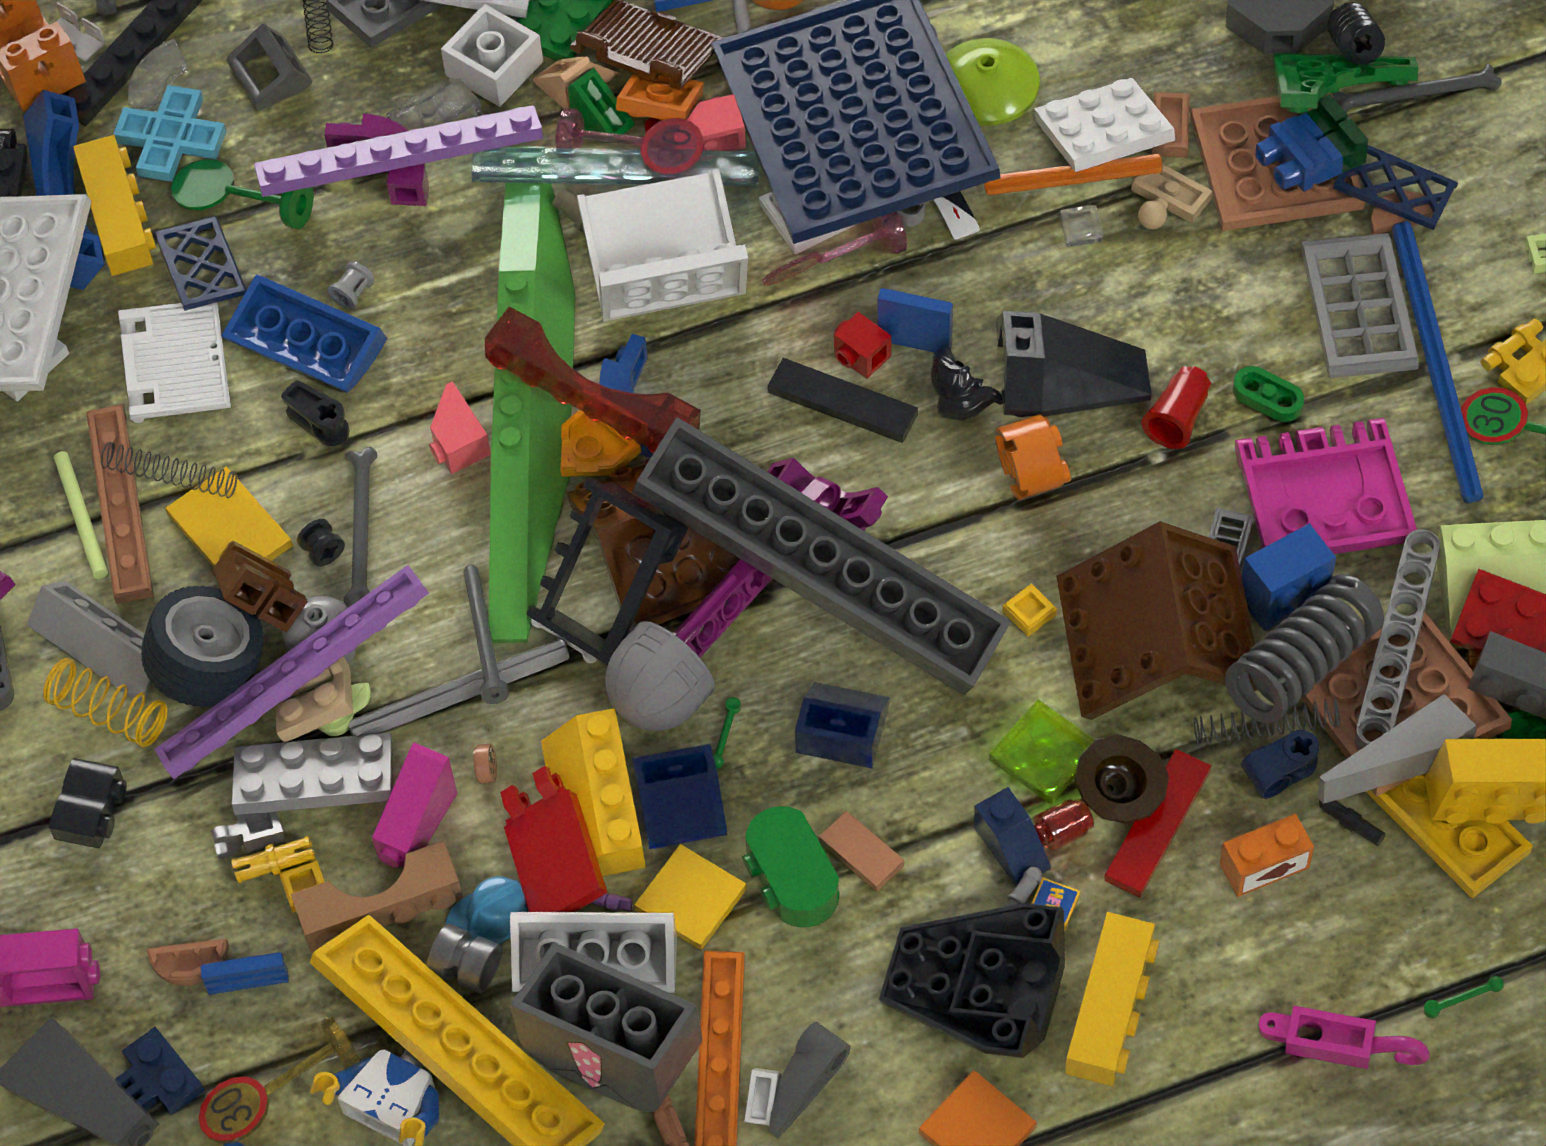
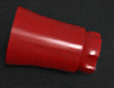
(1177, 409)

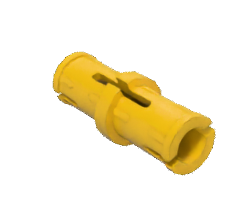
(273, 859)

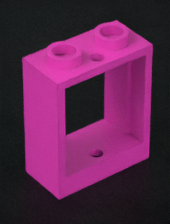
(46, 968)

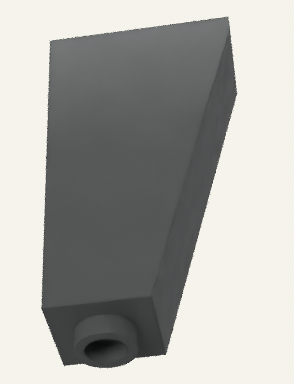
(72, 1085)

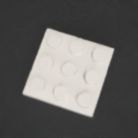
(1104, 124)

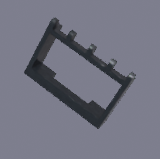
(661, 550)

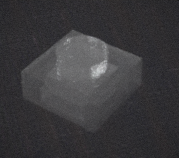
(1081, 226)

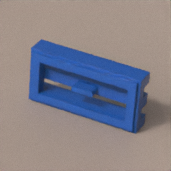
(244, 973)

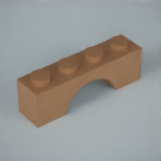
(424, 885)

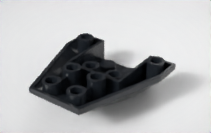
(1066, 367)
(981, 976)

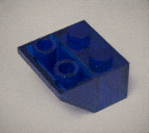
(841, 724)
(679, 796)

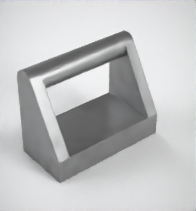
(292, 75)

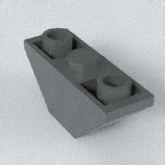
(1278, 24)

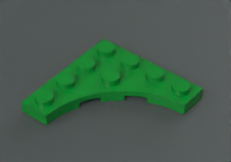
(1308, 77)

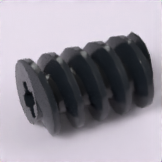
(1356, 33)

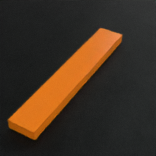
(720, 1049)

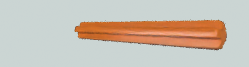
(1067, 176)

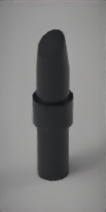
(1353, 821)

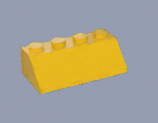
(593, 765)

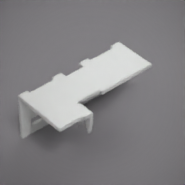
(84, 44)

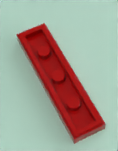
(1152, 836)

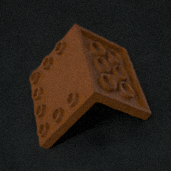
(623, 540)
(1151, 614)

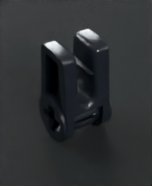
(316, 413)

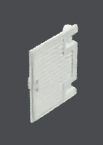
(174, 360)

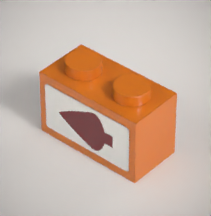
(1266, 855)

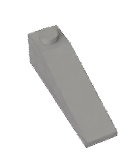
(1399, 753)

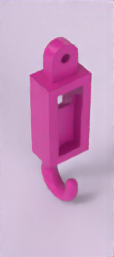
(1343, 1039)

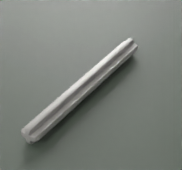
(457, 690)

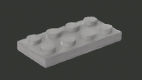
(312, 773)

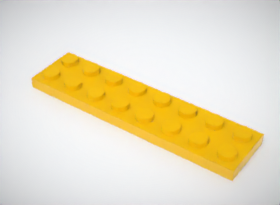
(453, 1039)

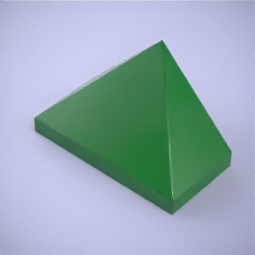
(598, 105)

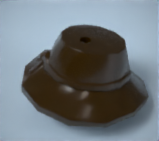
(1130, 770)

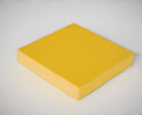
(696, 894)

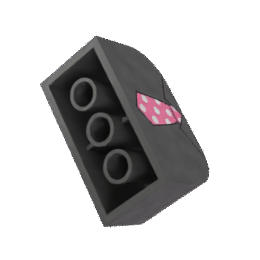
(605, 1028)

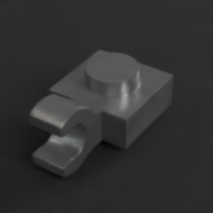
(251, 830)

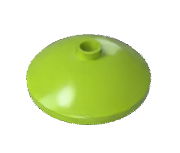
(995, 78)

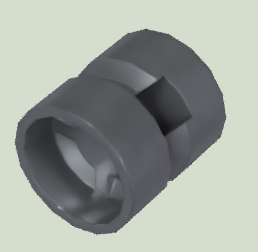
(467, 959)

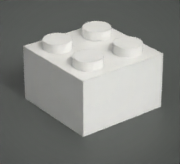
(492, 55)

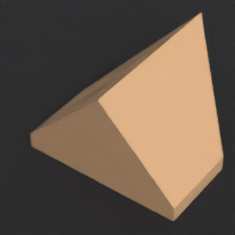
(564, 72)

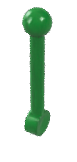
(732, 707)
(1432, 1007)

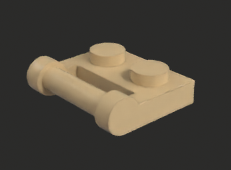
(318, 706)

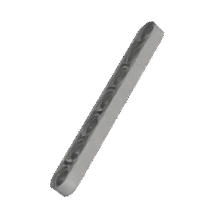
(1402, 625)

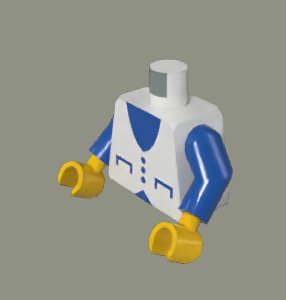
(385, 1095)

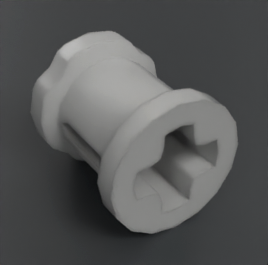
(351, 285)

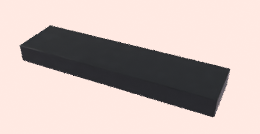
(842, 400)

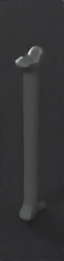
(1481, 79)
(361, 463)

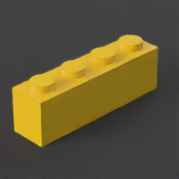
(113, 204)
(1110, 999)

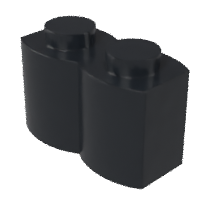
(87, 802)

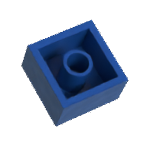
(1286, 575)

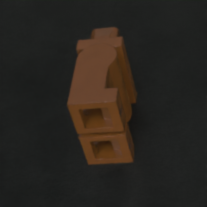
(258, 586)

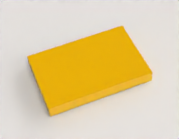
(217, 520)

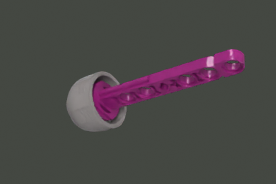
(658, 674)

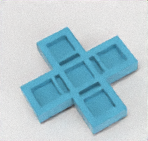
(169, 133)

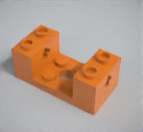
(34, 53)

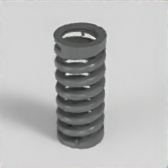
(1309, 654)

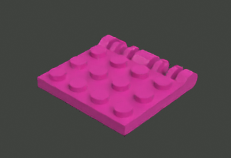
(1344, 490)

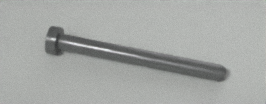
(494, 689)

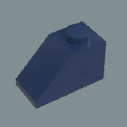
(1010, 834)

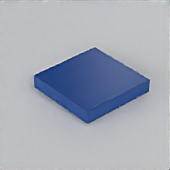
(915, 320)

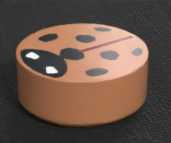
(485, 763)

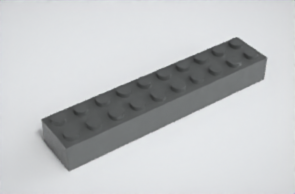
(821, 556)

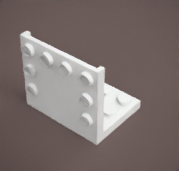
(662, 246)

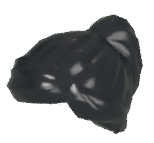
(957, 390)

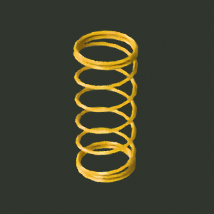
(62, 664)

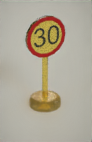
(241, 1103)

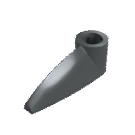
(812, 1066)

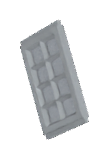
(1359, 305)

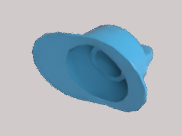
(489, 908)

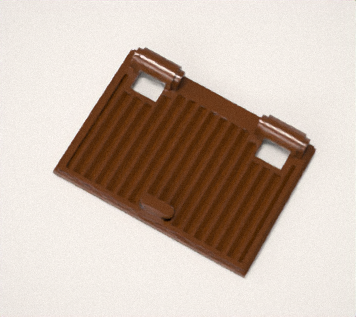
(647, 43)

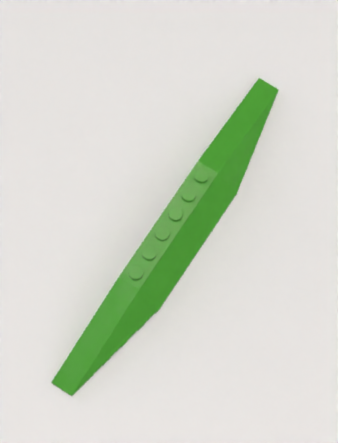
(526, 419)

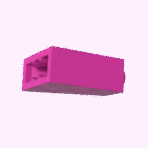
(415, 805)

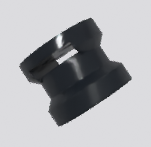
(320, 542)

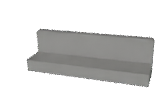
(91, 635)

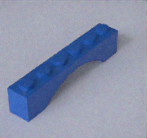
(51, 134)

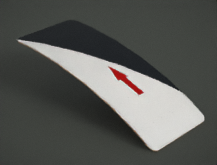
(957, 215)

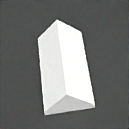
(629, 942)

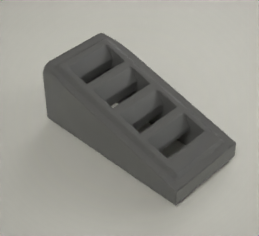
(1237, 518)

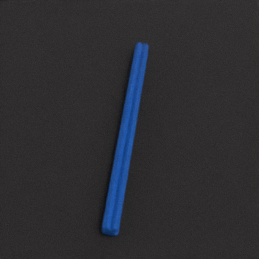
(1437, 363)

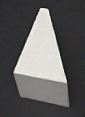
(761, 1096)

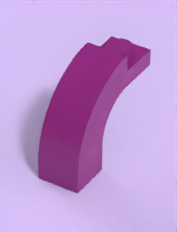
(405, 184)
(858, 508)

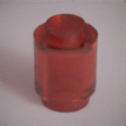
(1063, 823)

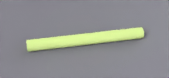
(80, 515)

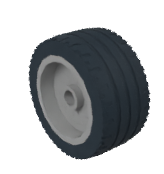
(200, 646)

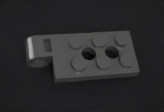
(378, 25)

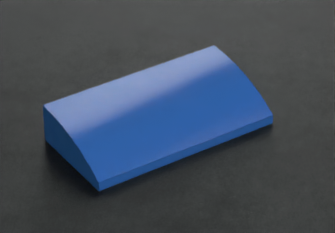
(304, 334)

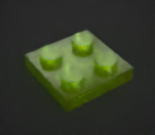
(1041, 751)

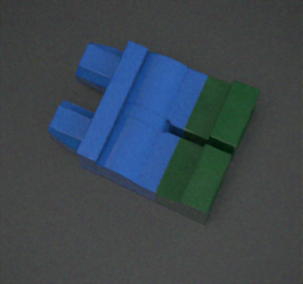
(1313, 146)

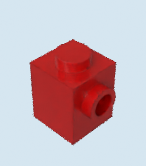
(861, 345)

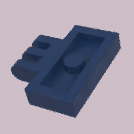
(158, 1074)

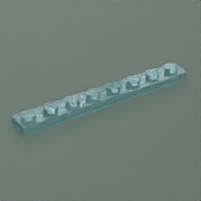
(602, 166)

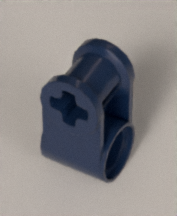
(1277, 767)

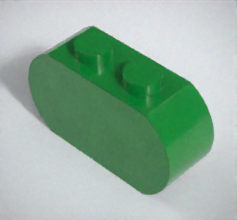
(791, 867)

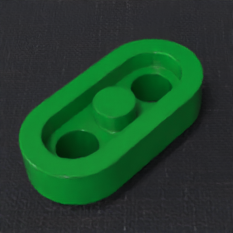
(1269, 394)

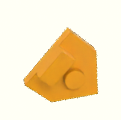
(593, 448)

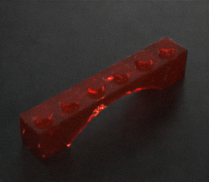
(523, 349)

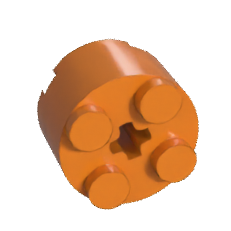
(1031, 456)

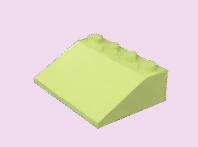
(1501, 548)

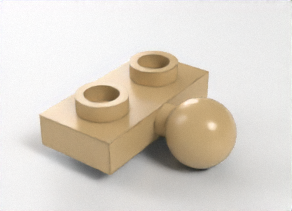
(1172, 193)

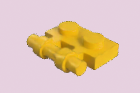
(1524, 375)

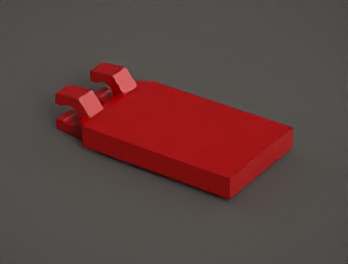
(552, 847)

